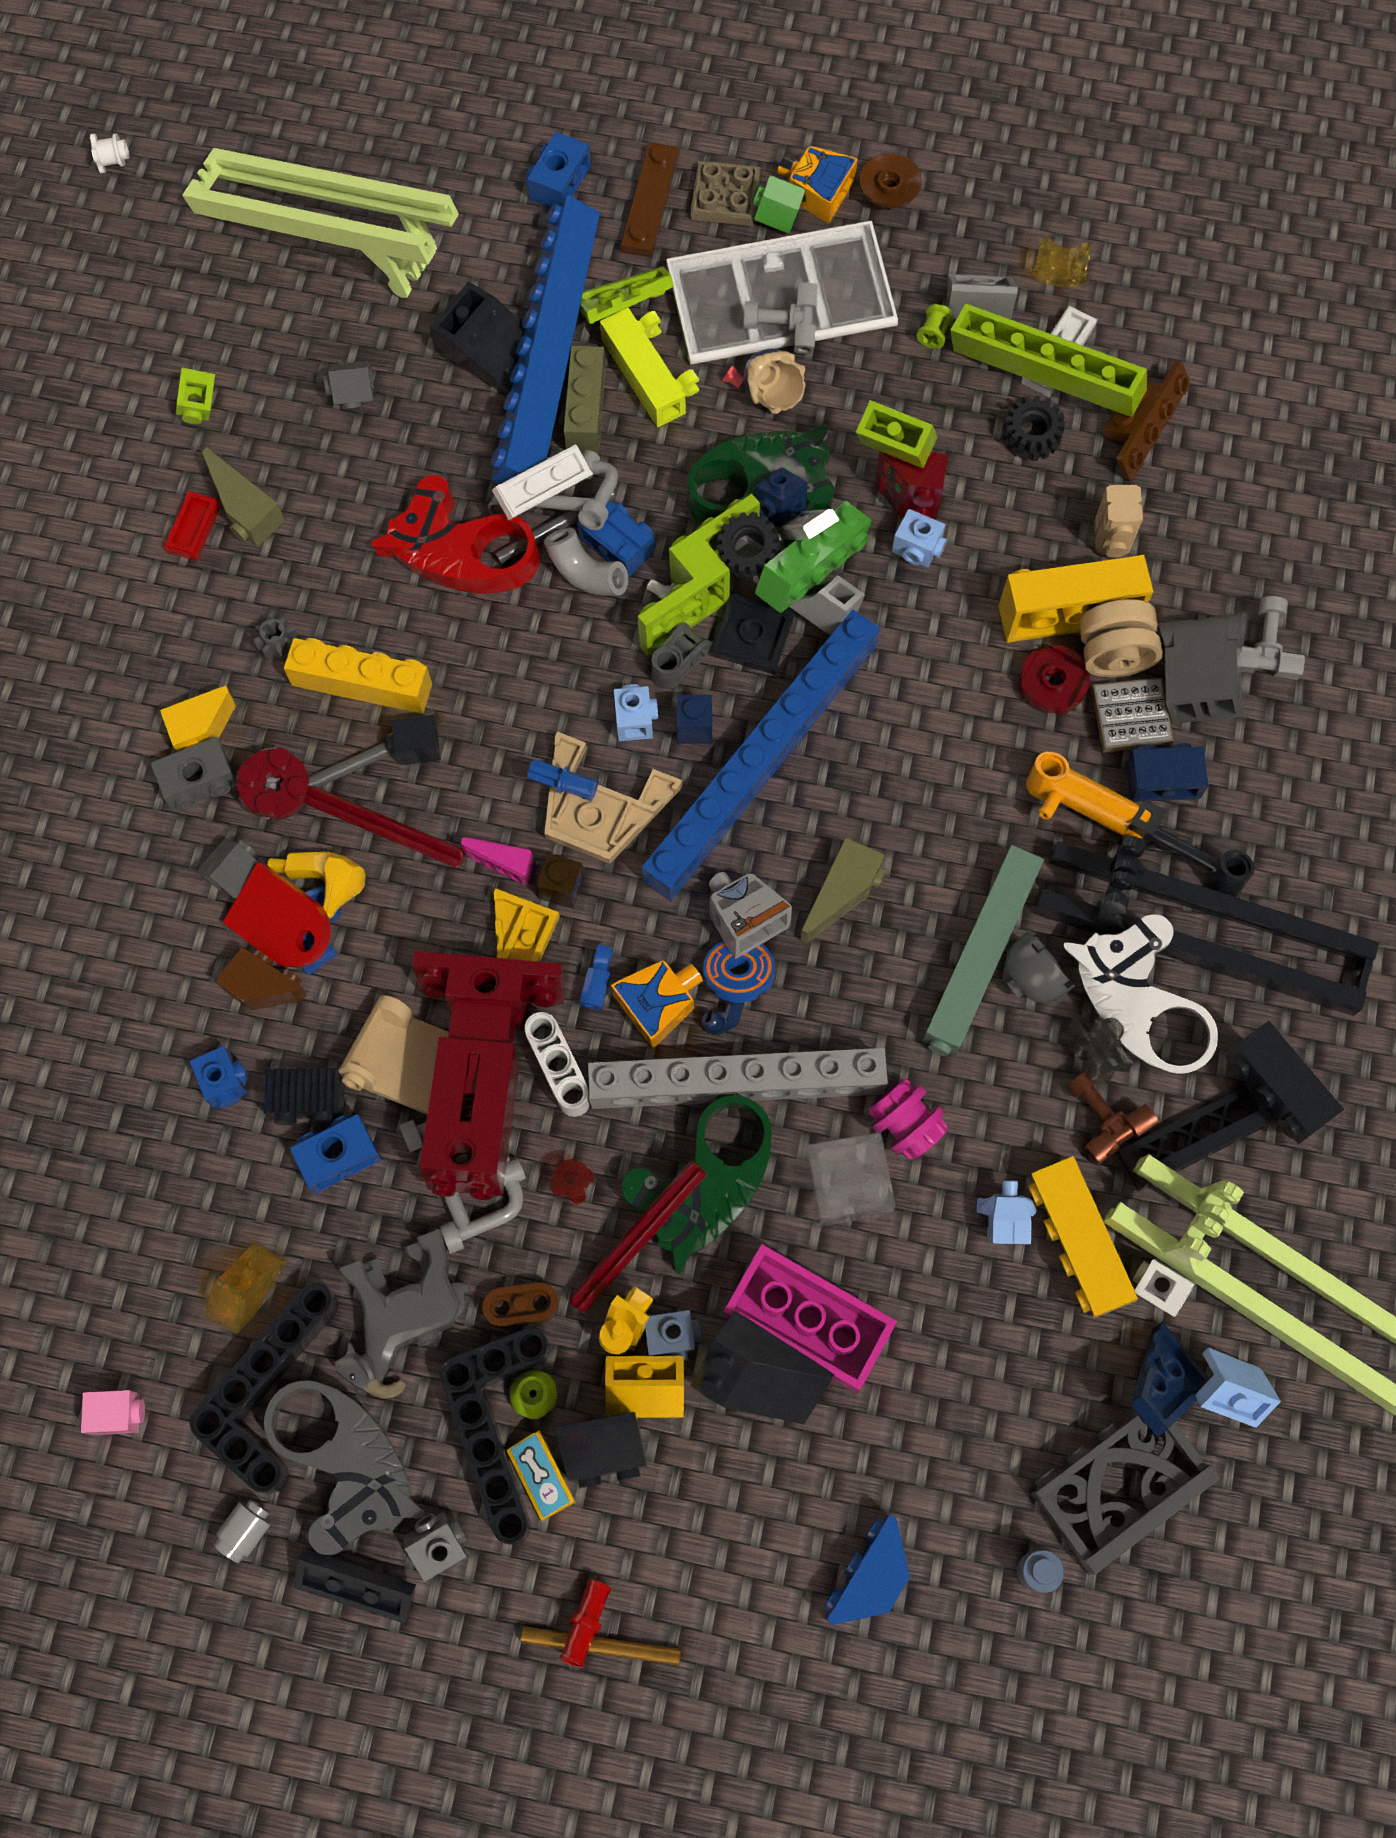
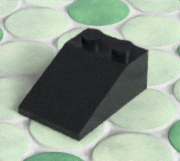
(760, 1373)
(602, 1449)

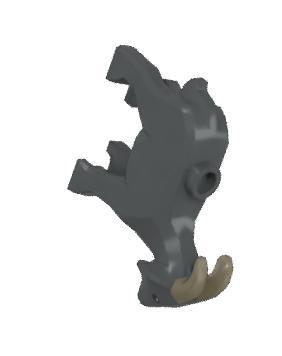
(402, 1316)

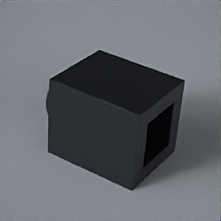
(414, 740)

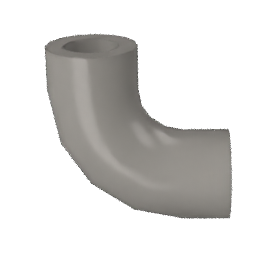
(582, 569)

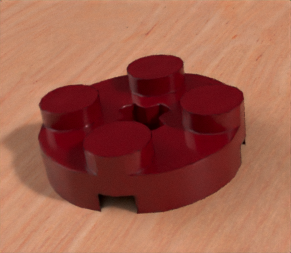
(1048, 697)
(275, 764)

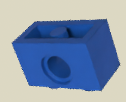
(558, 170)
(357, 1154)

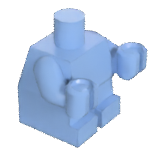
(1008, 1215)

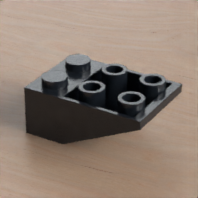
(479, 336)

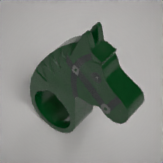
(758, 456)
(716, 1199)

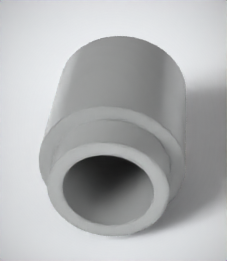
(242, 1530)

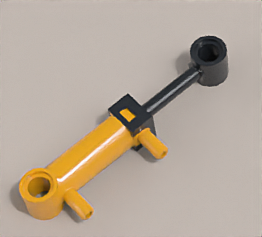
(1057, 783)

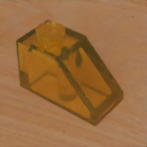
(243, 1288)

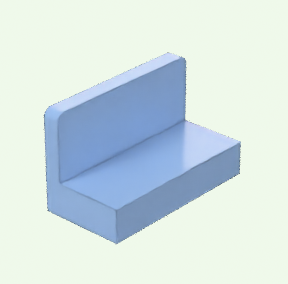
(1237, 1390)

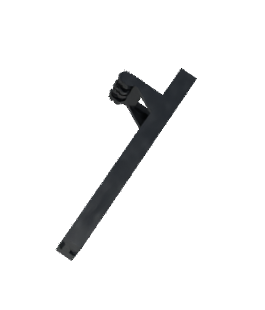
(1128, 873)

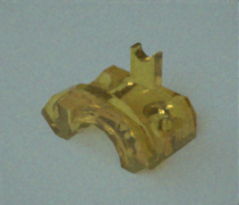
(1062, 265)

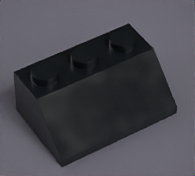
(1283, 1082)

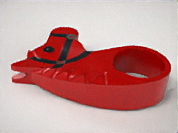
(450, 553)

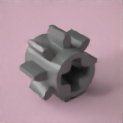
(275, 637)

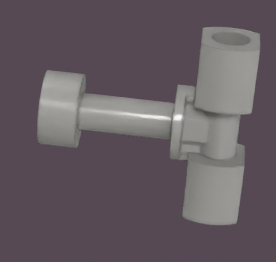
(798, 317)
(1268, 653)

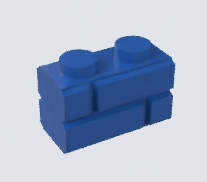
(620, 538)

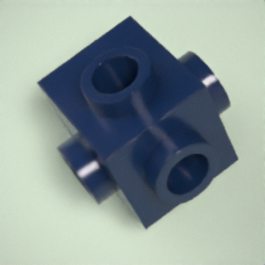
(781, 496)

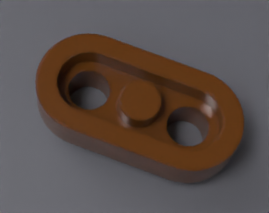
(521, 1302)

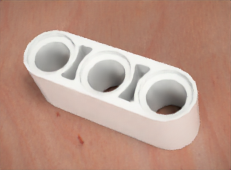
(554, 1047)

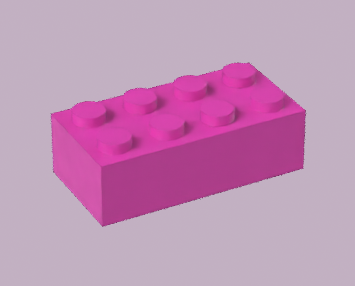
(812, 1317)

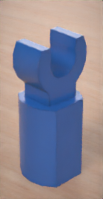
(597, 979)

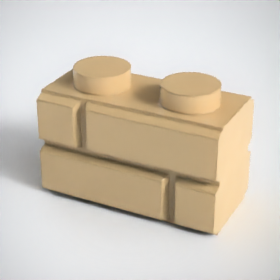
(1118, 520)

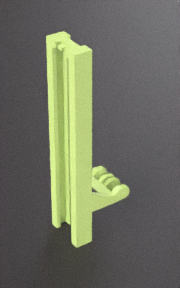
(393, 251)
(1189, 1257)

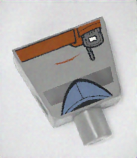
(746, 912)

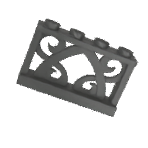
(1114, 1541)

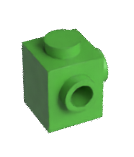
(778, 203)

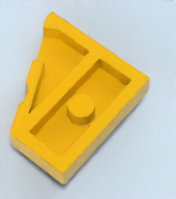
(522, 927)

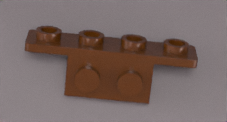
(1148, 420)

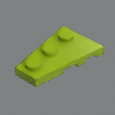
(621, 294)

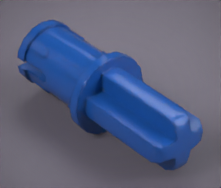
(562, 779)

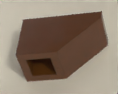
(258, 984)

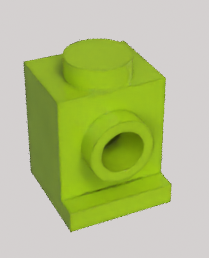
(195, 386)

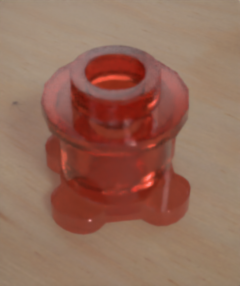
(576, 1190)

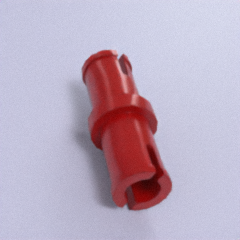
(585, 1623)

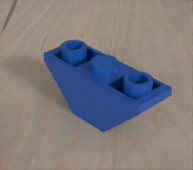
(874, 1577)

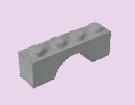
(823, 604)

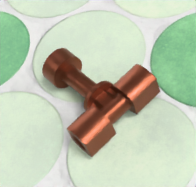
(1116, 1127)

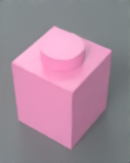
(112, 1412)

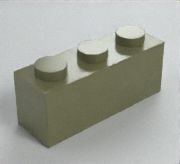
(585, 398)

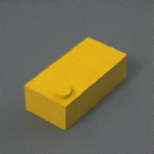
(1056, 598)

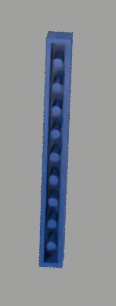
(546, 340)
(760, 756)

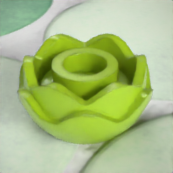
(544, 1400)

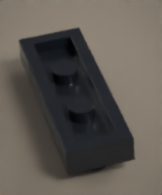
(354, 1586)

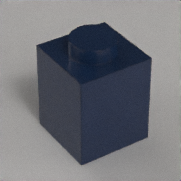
(694, 719)

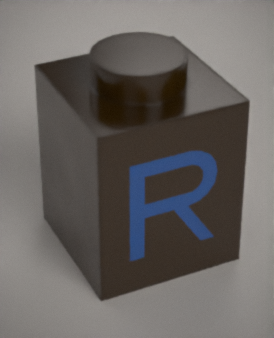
(560, 880)

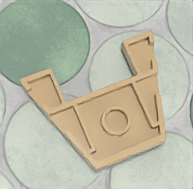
(611, 819)

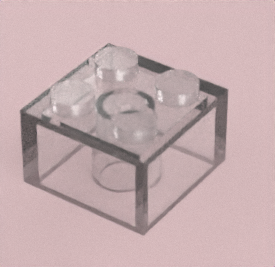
(849, 1179)

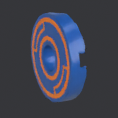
(738, 987)

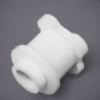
(109, 151)

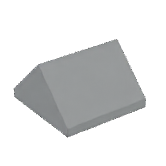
(985, 292)

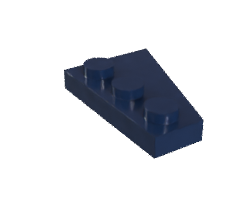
(1166, 1381)

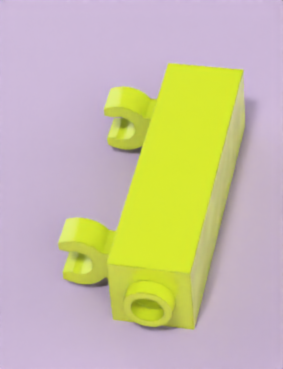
(643, 367)

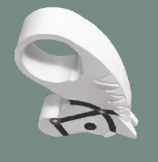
(1116, 982)

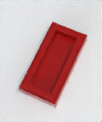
(192, 526)

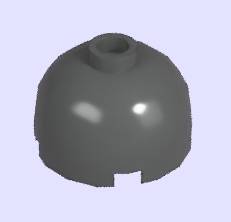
(1035, 971)

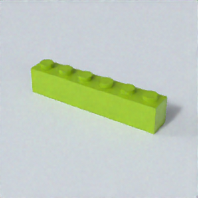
(1049, 360)

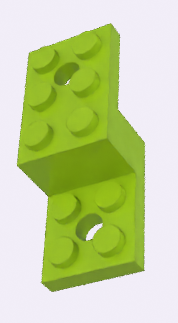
(699, 578)

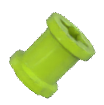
(935, 326)

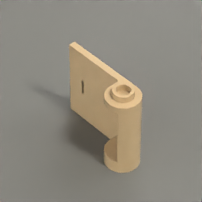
(394, 1055)

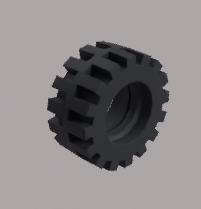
(748, 526)

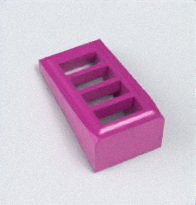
(505, 859)

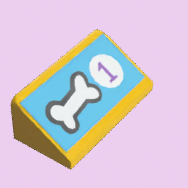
(541, 1475)

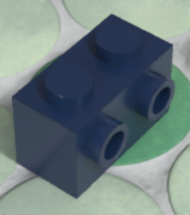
(1166, 773)

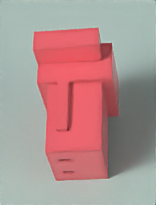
(733, 377)

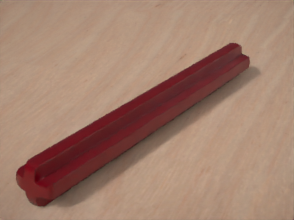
(385, 827)
(637, 1236)

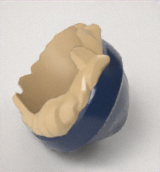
(774, 379)

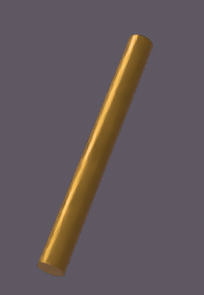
(604, 1646)

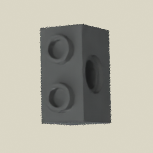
(176, 770)

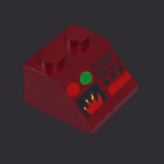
(910, 486)

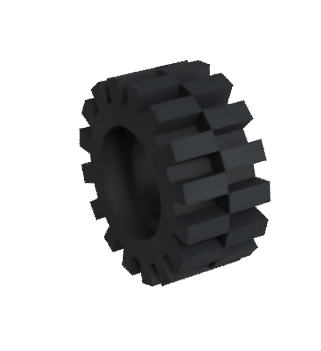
(1036, 412)

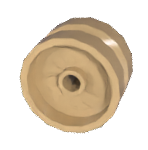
(1120, 638)

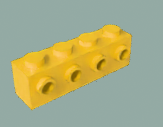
(358, 675)
(1083, 1237)

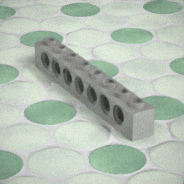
(751, 1076)

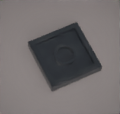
(752, 634)

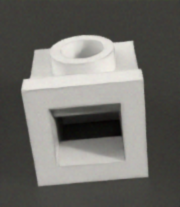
(1169, 1301)

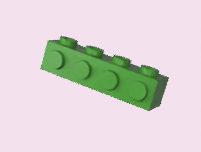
(811, 560)

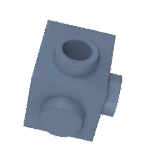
(672, 1334)

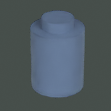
(1040, 1571)

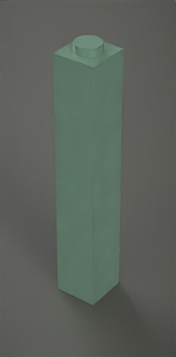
(982, 952)

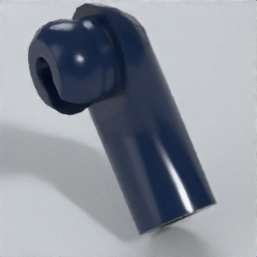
(724, 1019)

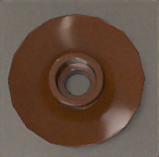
(890, 180)

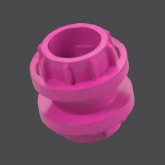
(908, 1119)

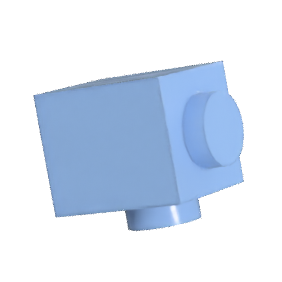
(919, 539)
(634, 712)

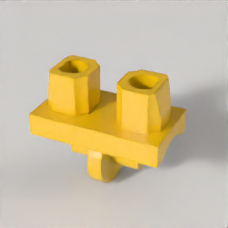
(625, 1322)

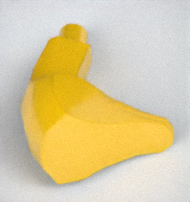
(341, 875)

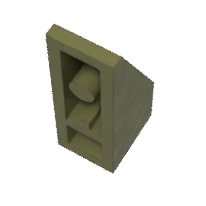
(249, 509)
(845, 887)

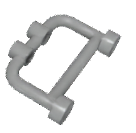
(592, 511)
(461, 1227)

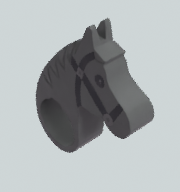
(370, 1477)

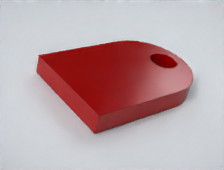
(277, 916)

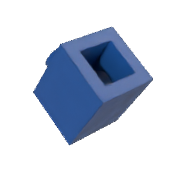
(220, 1077)

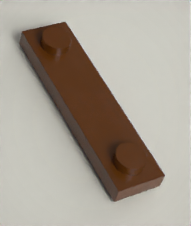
(650, 199)

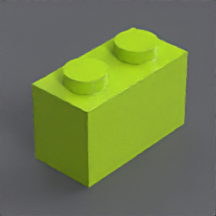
(896, 434)

